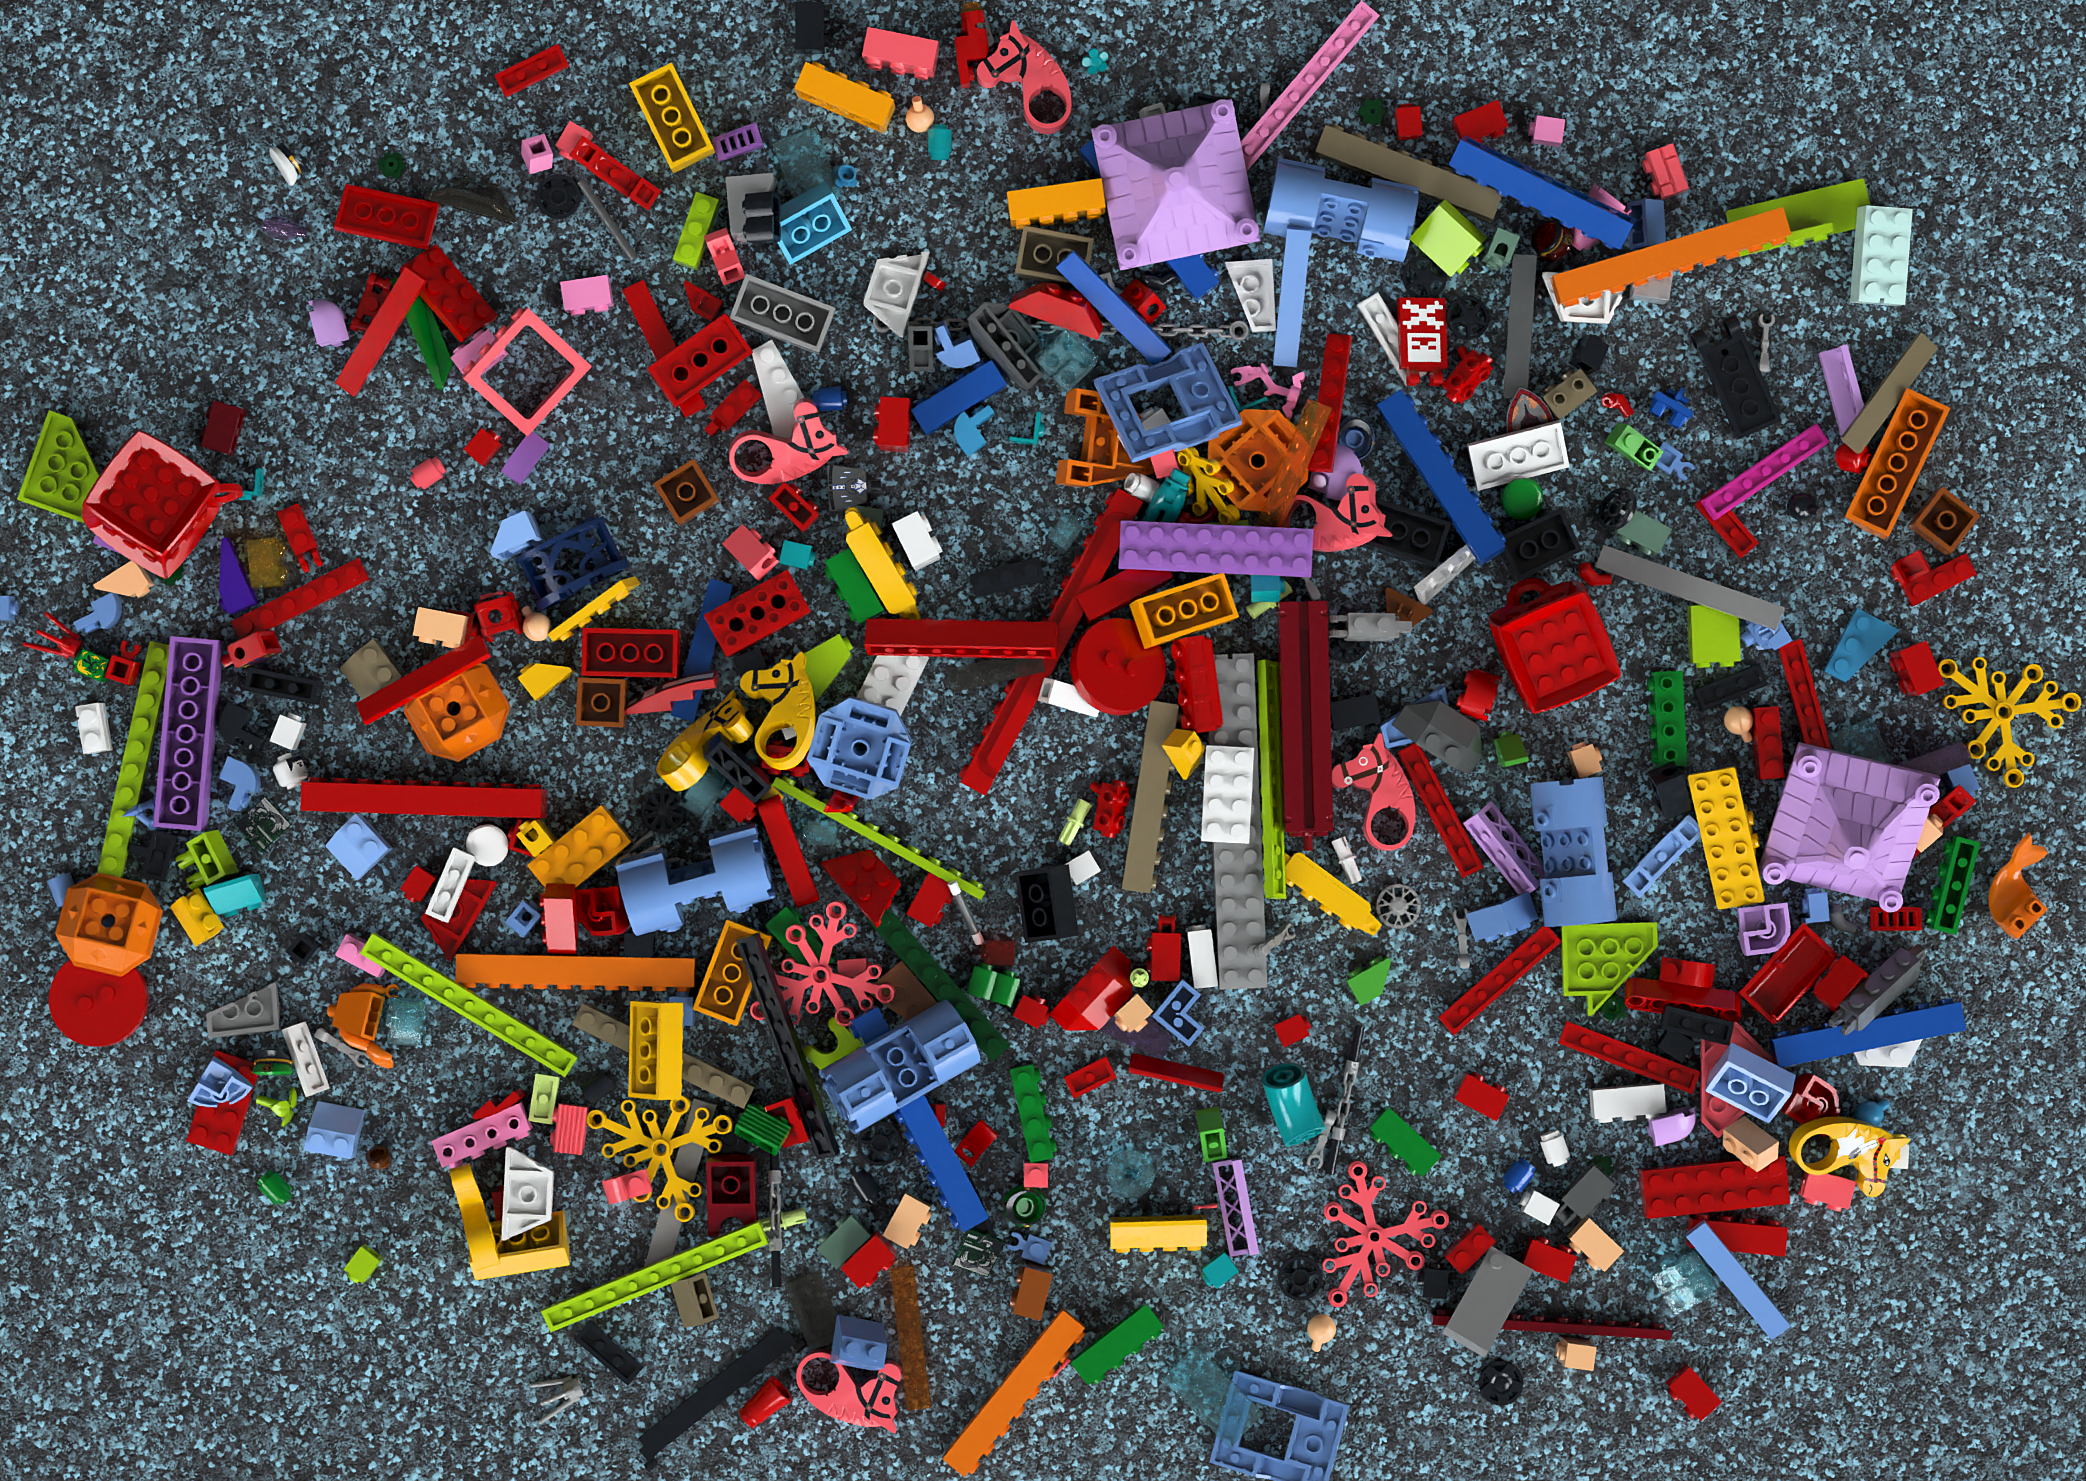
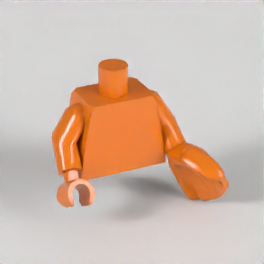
(358, 1019)

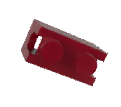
(222, 428)

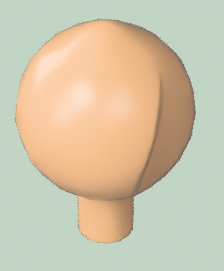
(919, 116)
(535, 625)
(1739, 722)
(1321, 1330)

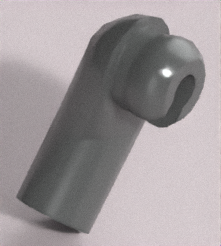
(1838, 921)

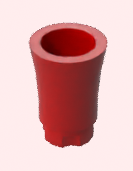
(765, 1402)

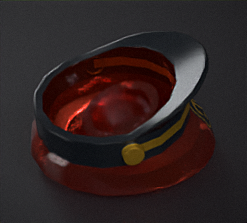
(1552, 240)

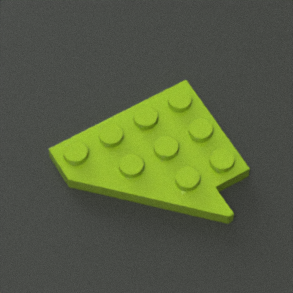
(59, 469)
(1603, 957)

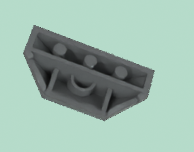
(1007, 342)
(1442, 733)

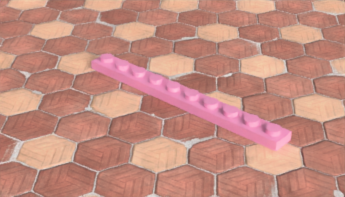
(1307, 82)

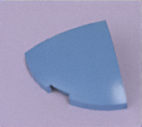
(218, 1085)

